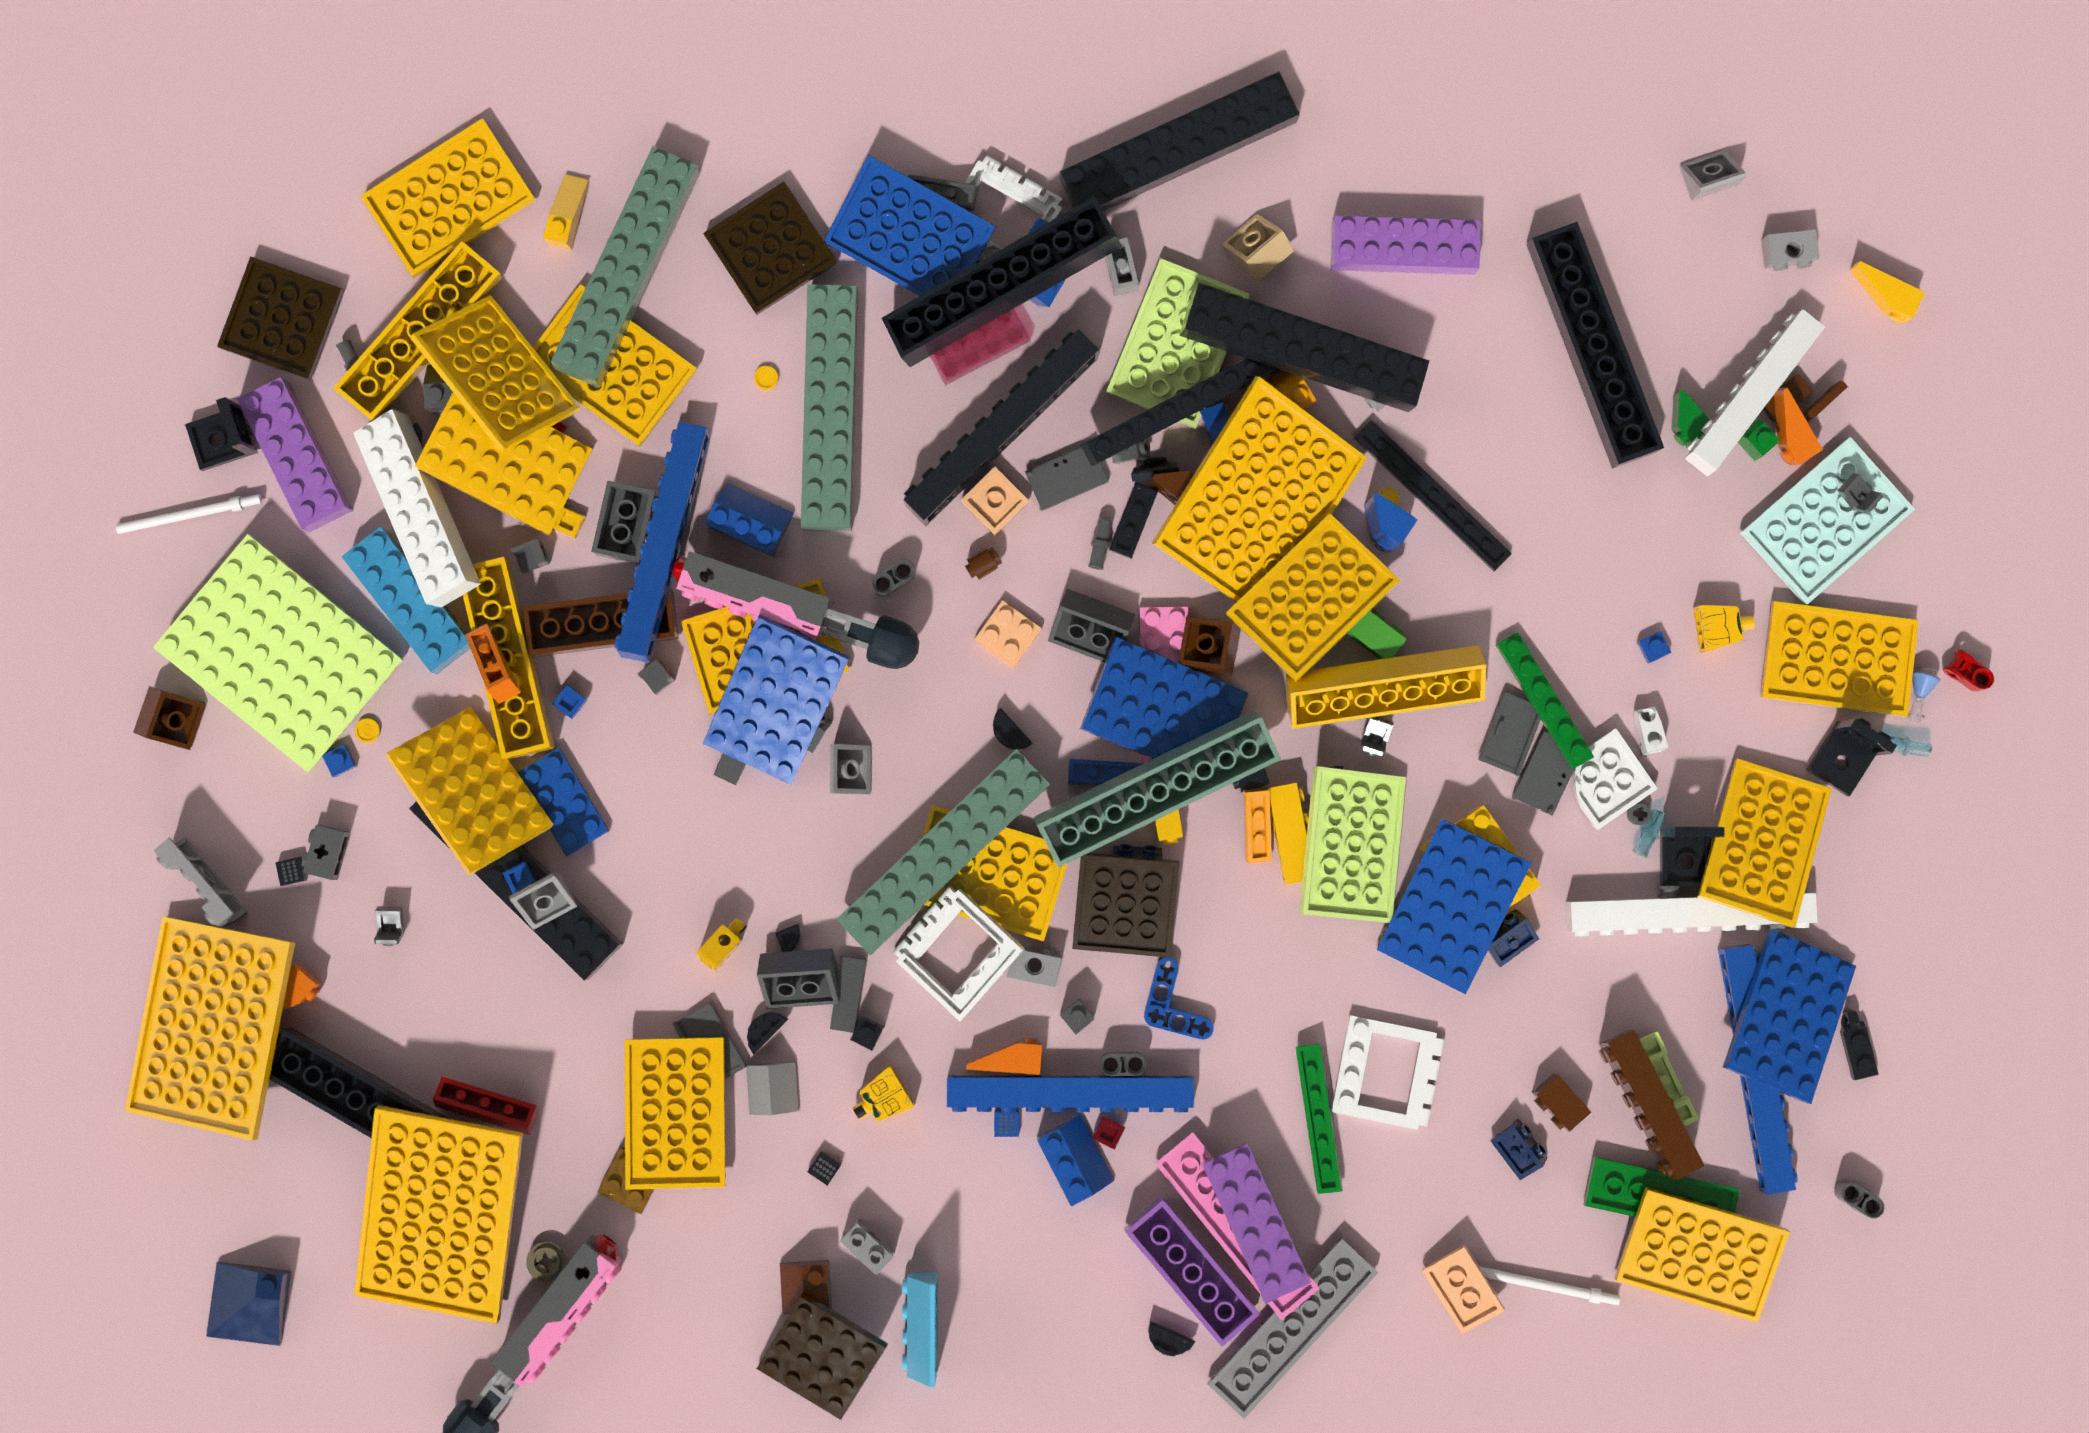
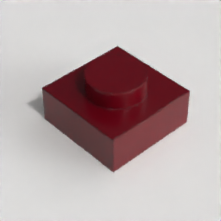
(1108, 1132)

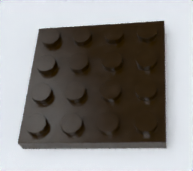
(770, 248)
(280, 318)
(1125, 904)
(822, 1356)

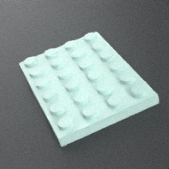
(1812, 530)

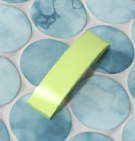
(1658, 1056)

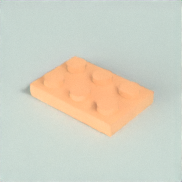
(1463, 1289)

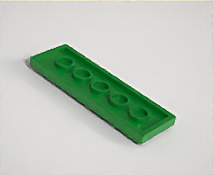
(1620, 1188)

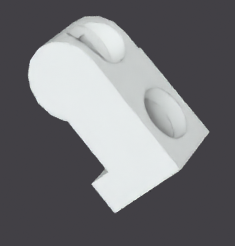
(1650, 731)

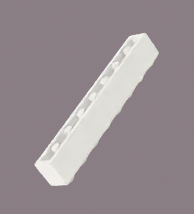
(1754, 393)

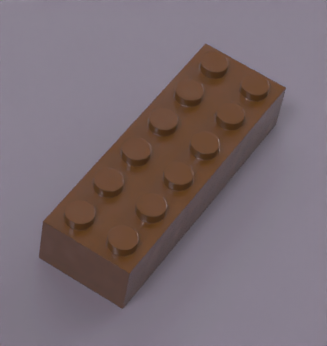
(585, 624)
(1651, 1105)

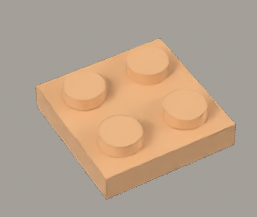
(994, 501)
(1008, 634)

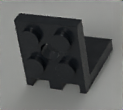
(235, 434)
(1855, 743)
(1685, 841)

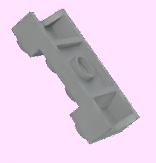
(222, 904)

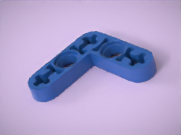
(1163, 1005)

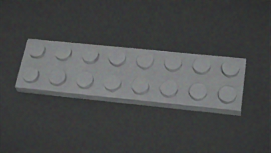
(1281, 1343)

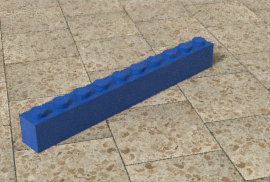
(663, 542)
(1070, 1092)
(1762, 1104)

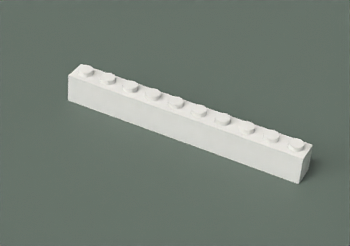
(1670, 913)

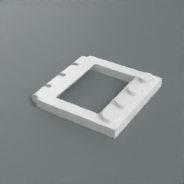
(1009, 184)
(983, 976)
(1353, 1066)

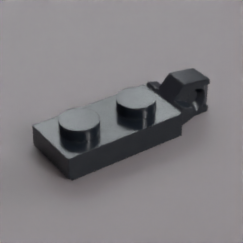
(1857, 1047)

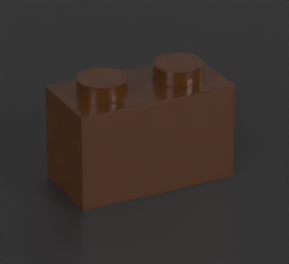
(1560, 1102)

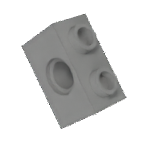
(1802, 242)
(1122, 269)
(1046, 975)
(867, 1247)

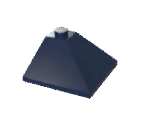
(248, 1303)

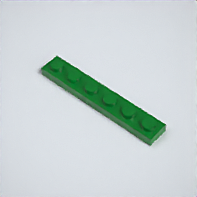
(1544, 701)
(1319, 1118)

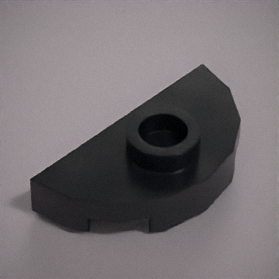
(1153, 466)
(1008, 732)
(763, 1029)
(1168, 1341)

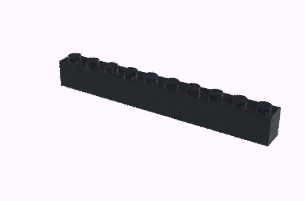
(1173, 410)

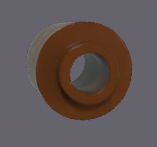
(983, 563)

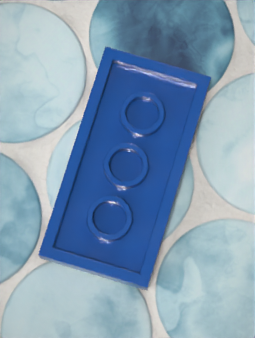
(564, 801)

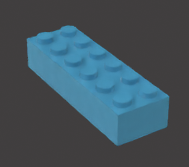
(389, 579)

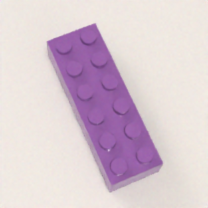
(1405, 245)
(294, 454)
(1256, 1223)
(1191, 1271)

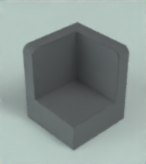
(530, 555)
(656, 676)

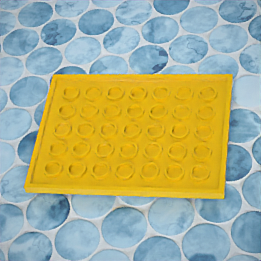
(1257, 491)
(210, 1027)
(438, 1214)

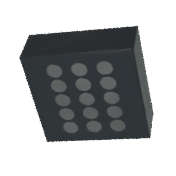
(290, 871)
(824, 1168)

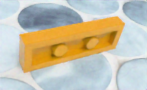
(1257, 825)

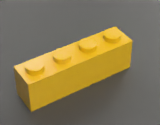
(1289, 830)

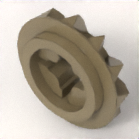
(539, 1270)

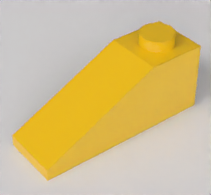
(566, 212)
(1889, 293)

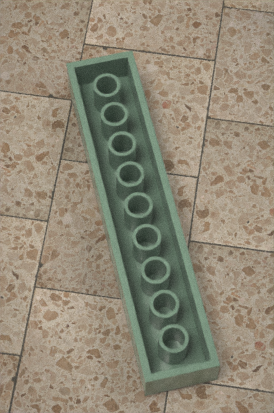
(625, 267)
(829, 407)
(1157, 788)
(943, 852)

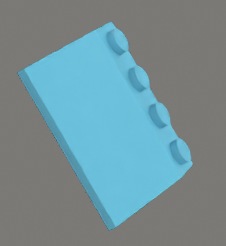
(922, 1327)

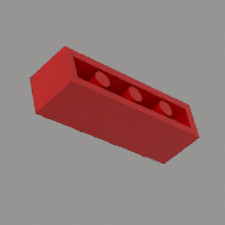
(485, 1105)

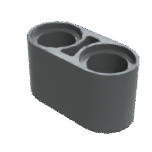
(890, 574)
(1122, 1064)
(1859, 1198)

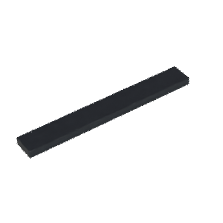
(1432, 496)

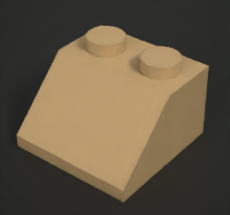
(1258, 247)

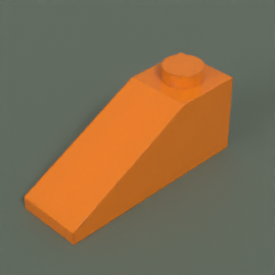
(1793, 430)
(492, 664)
(301, 987)
(1015, 1058)

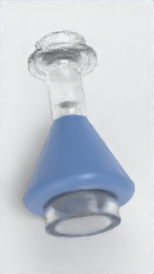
(1923, 681)

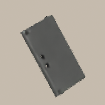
(1064, 479)
(1513, 734)
(1544, 777)
(705, 1024)

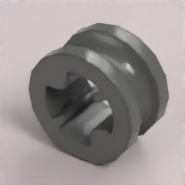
(1633, 819)
(1668, 891)

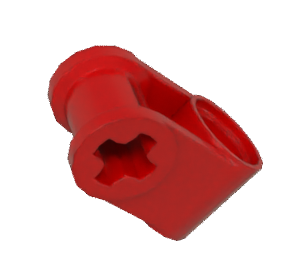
(1964, 670)

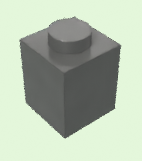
(1077, 1016)

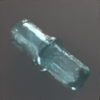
(1912, 747)
(1649, 833)

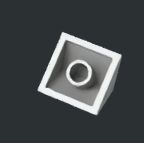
(1711, 174)
(850, 769)
(544, 900)
(772, 1088)

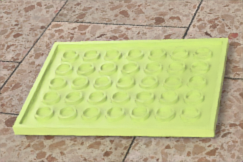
(278, 653)

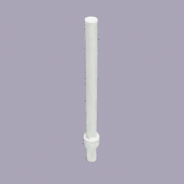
(234, 503)
(1593, 1294)

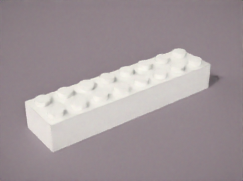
(416, 509)

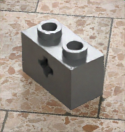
(334, 842)

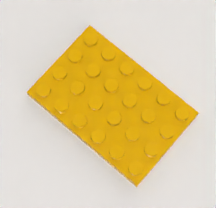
(448, 198)
(495, 373)
(638, 384)
(523, 482)
(1312, 597)
(718, 641)
(1839, 658)
(469, 790)
(1766, 844)
(1009, 880)
(675, 1113)
(1701, 1254)

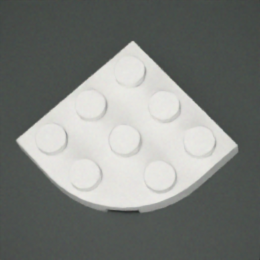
(1610, 780)

